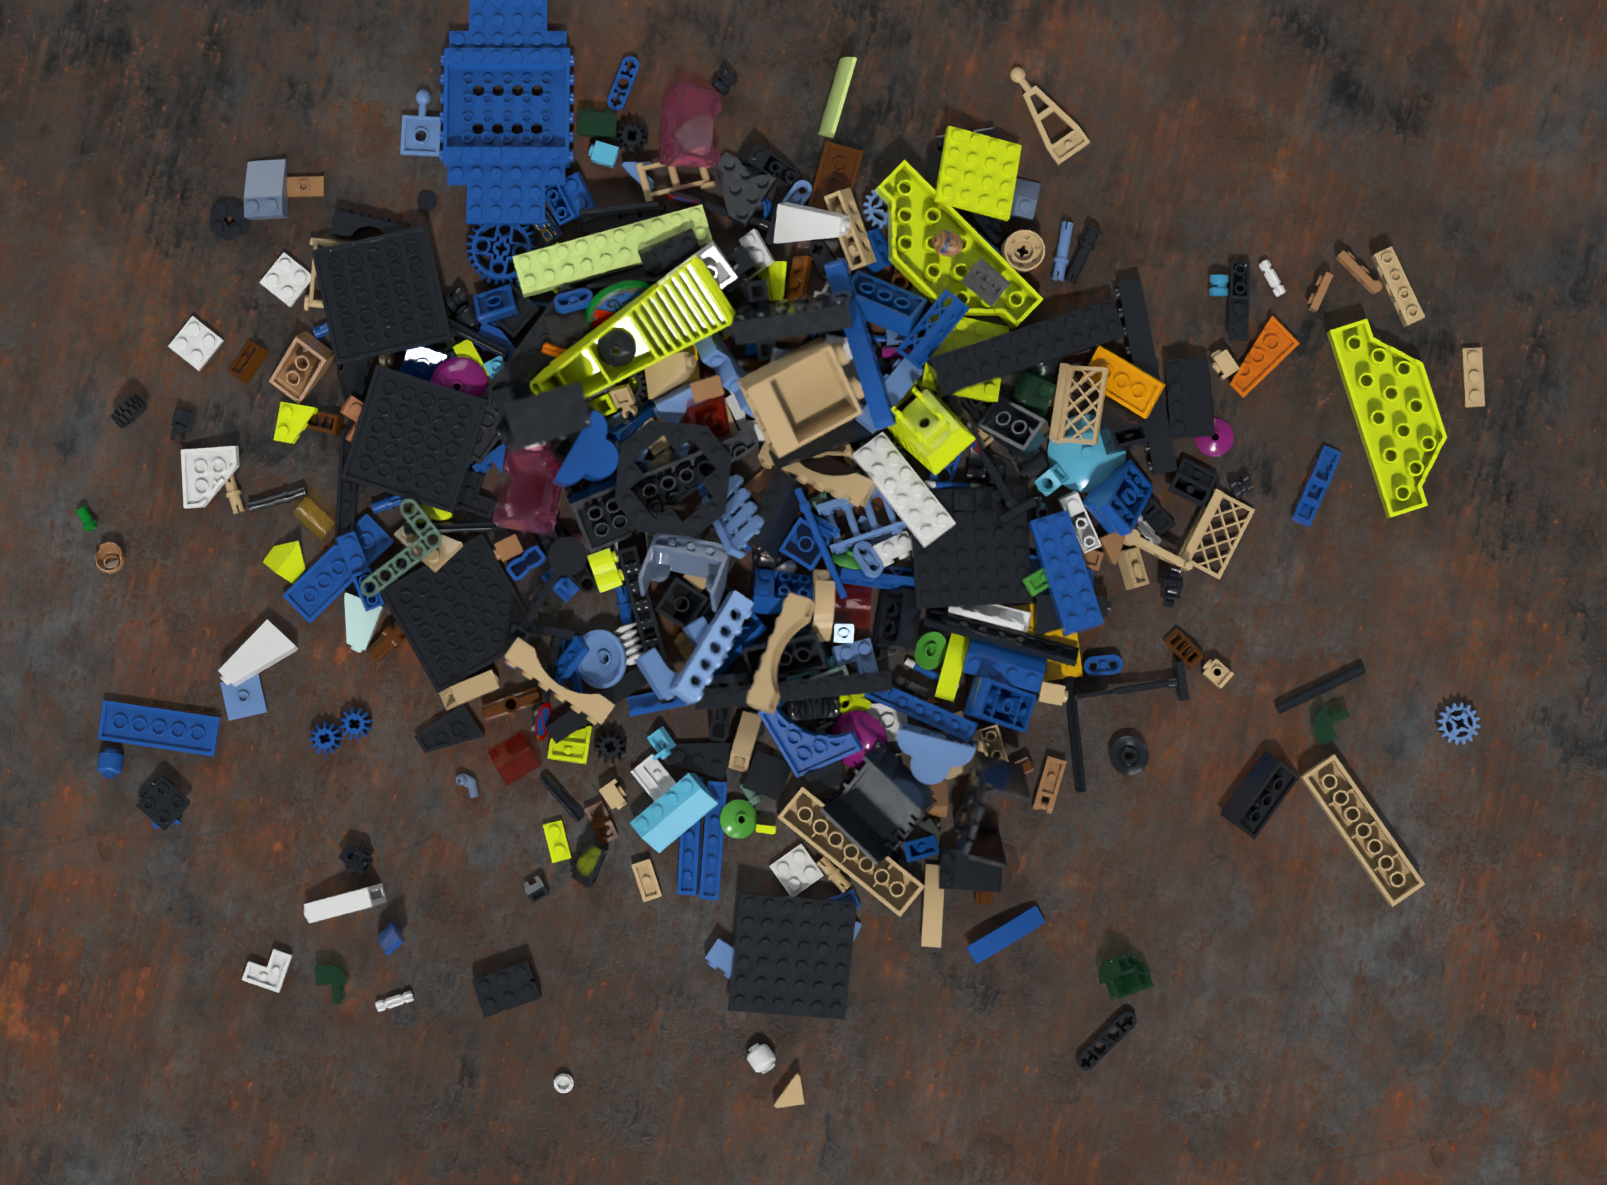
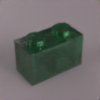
(597, 124)

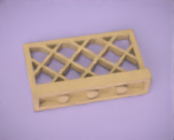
(1063, 399)
(1203, 522)

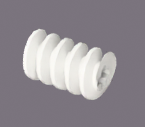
(629, 641)

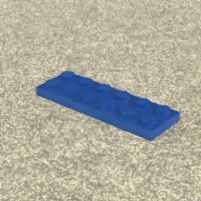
(330, 576)
(159, 728)

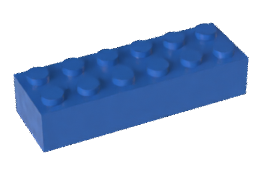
(1065, 573)

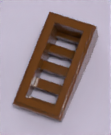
(333, 420)
(1194, 649)

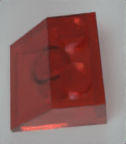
(710, 414)
(514, 759)

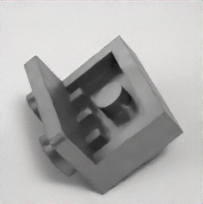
(985, 282)

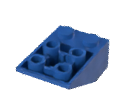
(772, 587)

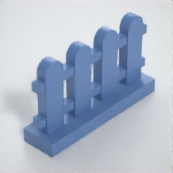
(729, 526)

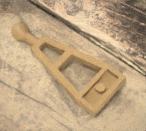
(1068, 144)

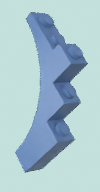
(717, 356)

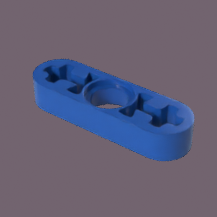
(633, 72)

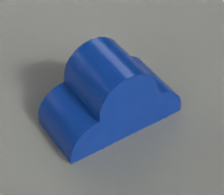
(590, 455)
(1119, 499)
(999, 704)

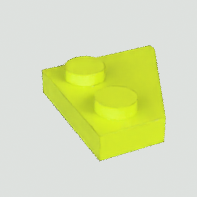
(292, 421)
(572, 748)

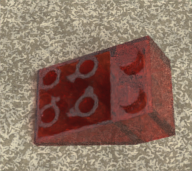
(854, 607)

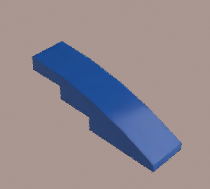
(1316, 486)
(1005, 934)

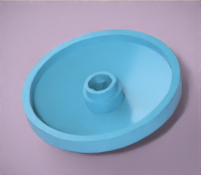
(1083, 463)

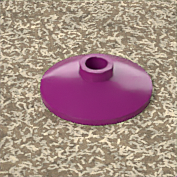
(1222, 445)

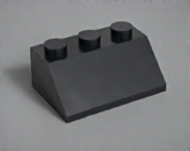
(896, 620)

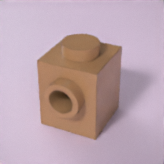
(508, 548)

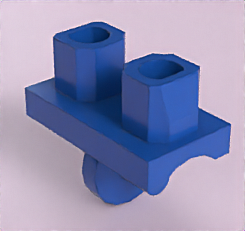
(563, 587)

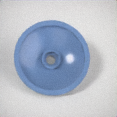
(595, 667)

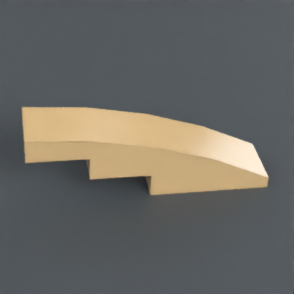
(932, 908)

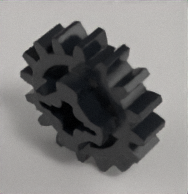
(1171, 586)

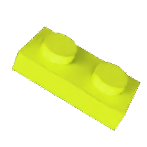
(557, 841)

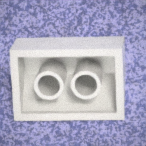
(716, 264)

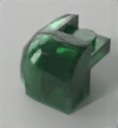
(1032, 393)
(1124, 976)

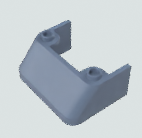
(687, 557)

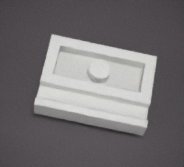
(653, 777)

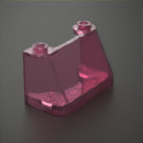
(688, 127)
(531, 495)

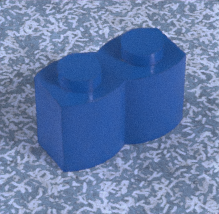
(531, 559)

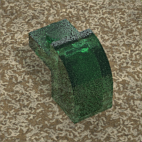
(1322, 724)
(332, 975)

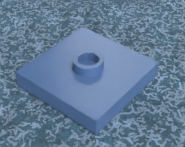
(245, 699)

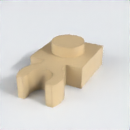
(624, 398)

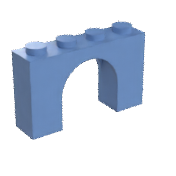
(674, 405)
(657, 673)

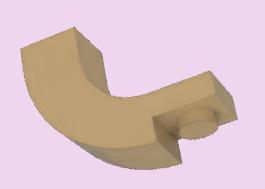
(824, 599)

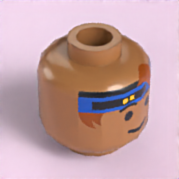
(947, 243)

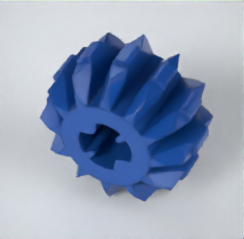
(324, 731)
(355, 731)

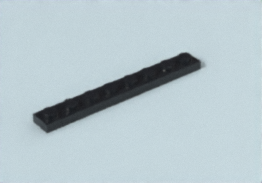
(1001, 636)

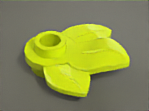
(856, 702)

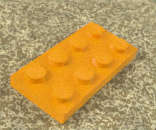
(1126, 382)

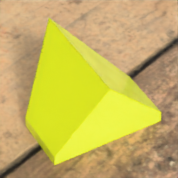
(286, 561)

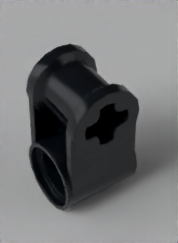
(820, 259)
(583, 575)

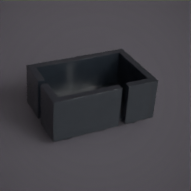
(506, 988)

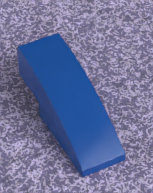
(391, 938)

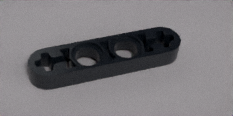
(1109, 1043)

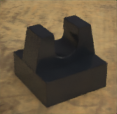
(536, 891)

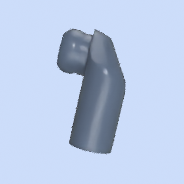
(468, 782)

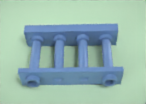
(827, 511)

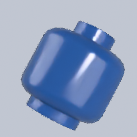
(110, 763)

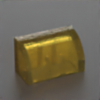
(314, 518)

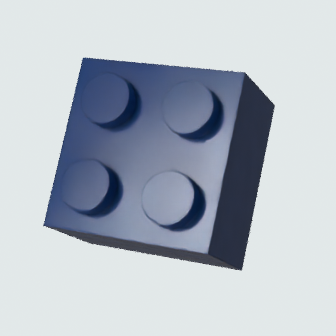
(801, 545)

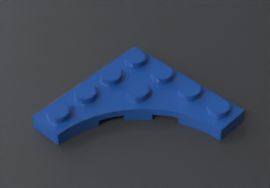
(806, 749)

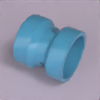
(1218, 285)

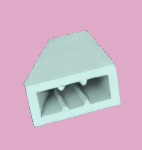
(359, 623)

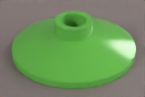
(846, 559)
(930, 650)
(730, 815)

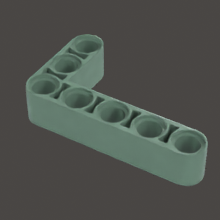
(406, 554)

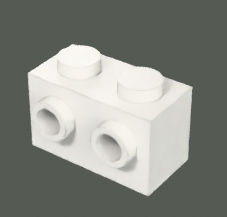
(893, 547)

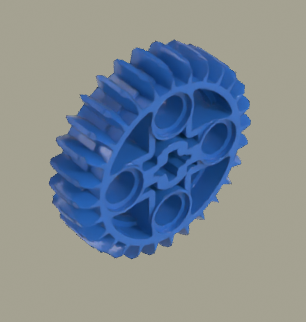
(500, 259)

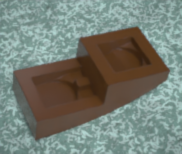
(601, 821)

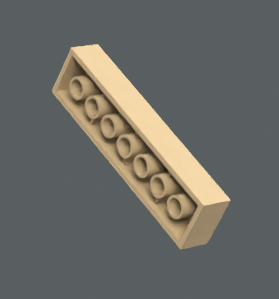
(1362, 830)
(885, 880)

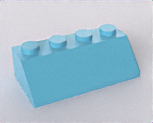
(674, 812)

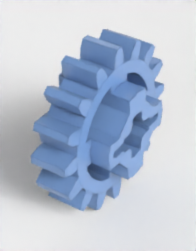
(871, 211)
(1453, 731)

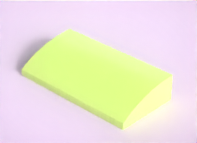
(837, 96)

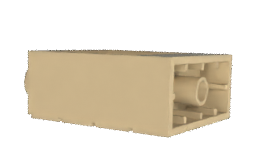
(802, 395)

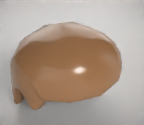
(110, 558)

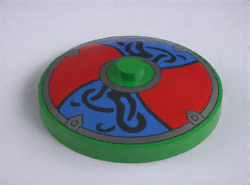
(612, 300)

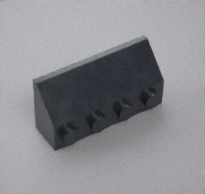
(1190, 398)
(778, 509)
(799, 656)
(1259, 795)

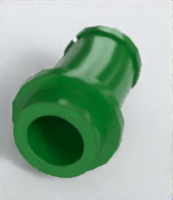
(86, 519)

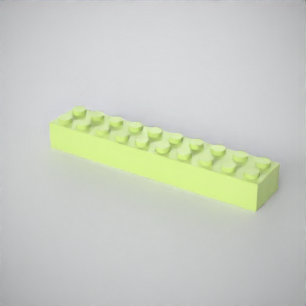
(604, 251)

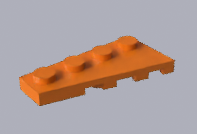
(1267, 352)

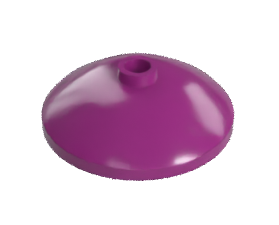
(464, 372)
(866, 727)

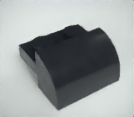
(1193, 482)

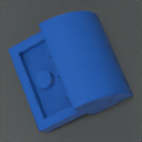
(569, 199)

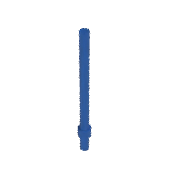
(805, 507)

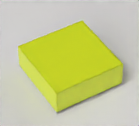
(768, 829)

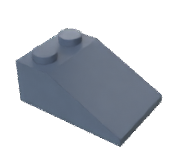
(266, 190)

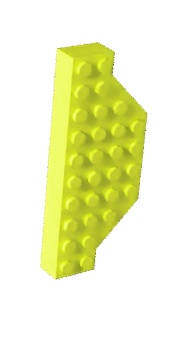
(911, 227)
(1392, 414)

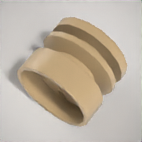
(1032, 245)

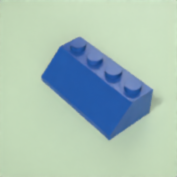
(888, 304)
(1004, 665)

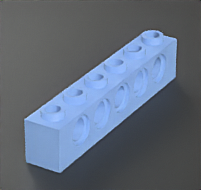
(682, 685)

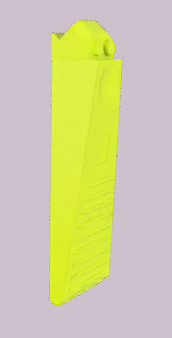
(661, 320)

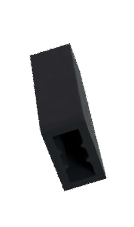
(1046, 617)

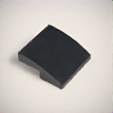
(767, 776)

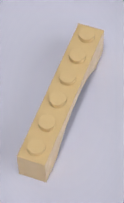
(851, 487)
(795, 615)
(524, 657)

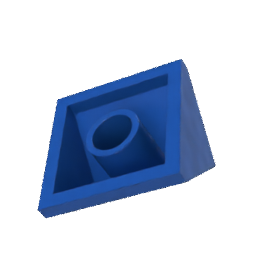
(495, 304)

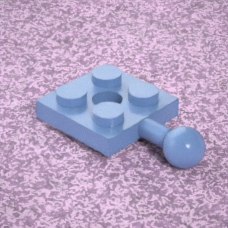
(413, 124)

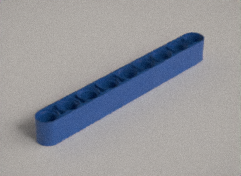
(862, 350)

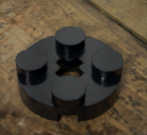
(220, 227)

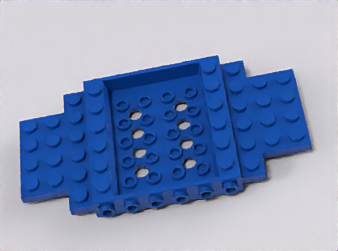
(507, 171)

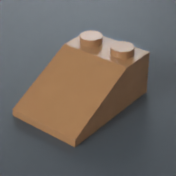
(302, 367)

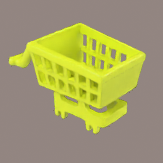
(940, 440)

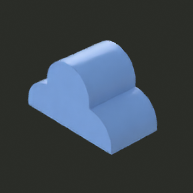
(933, 752)

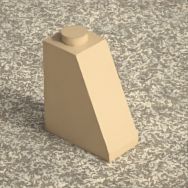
(669, 373)
(469, 690)
(745, 741)

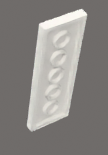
(903, 489)

